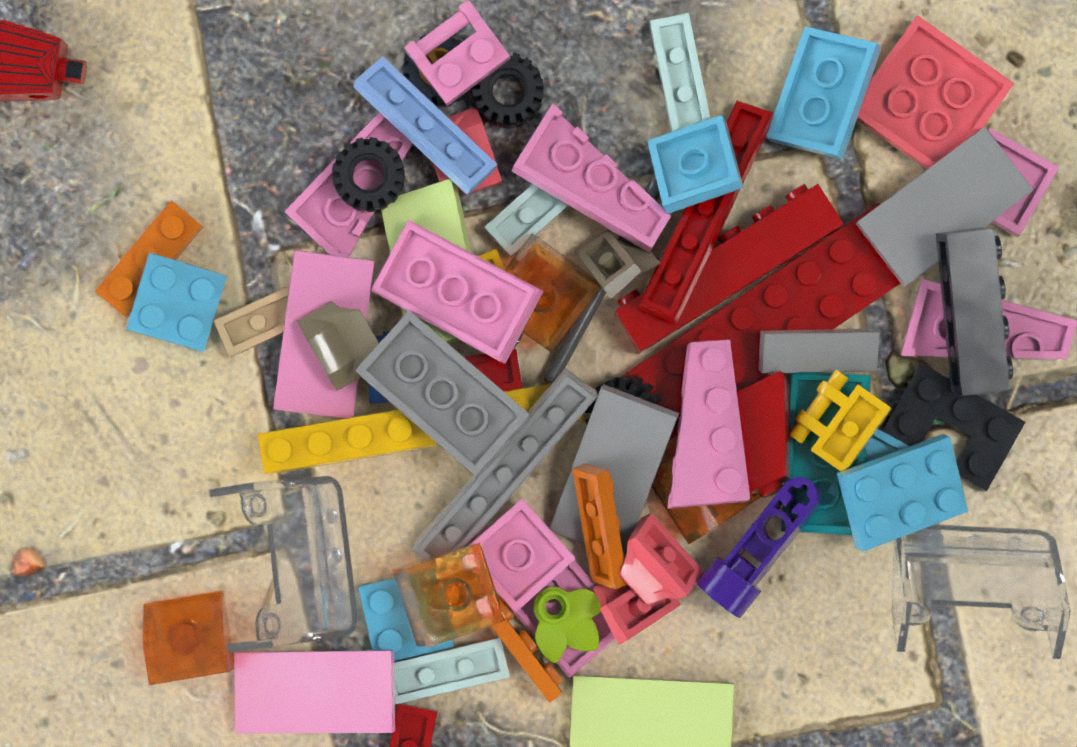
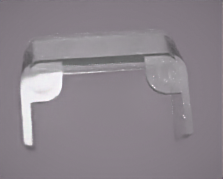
(307, 560)
(980, 570)

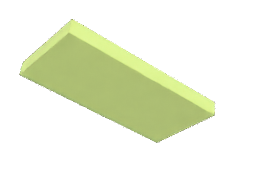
(435, 209)
(650, 713)

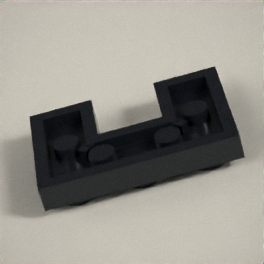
(986, 424)

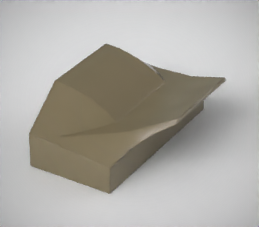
(615, 262)
(339, 341)

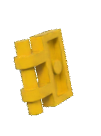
(849, 429)

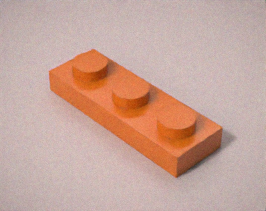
(167, 237)
(599, 524)
(523, 649)

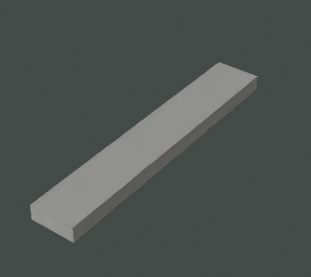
(483, 497)

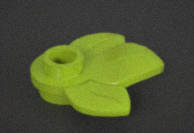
(569, 627)

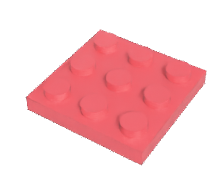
(930, 95)

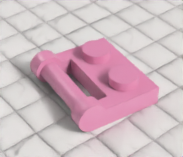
(465, 63)

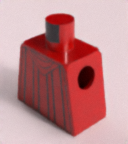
(35, 64)

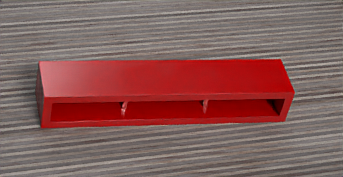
(739, 261)

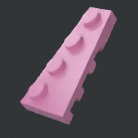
(578, 174)

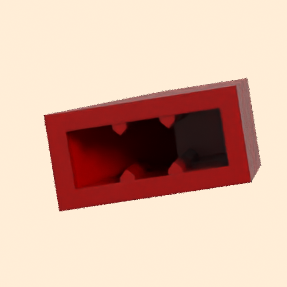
(766, 433)

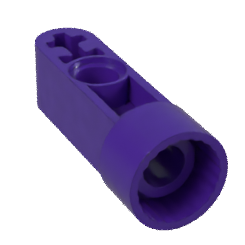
(734, 579)

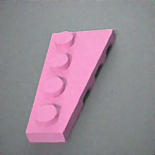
(323, 211)
(1031, 335)
(710, 442)

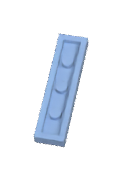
(425, 125)

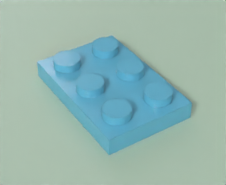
(823, 92)
(902, 492)

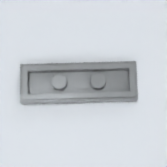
(818, 350)

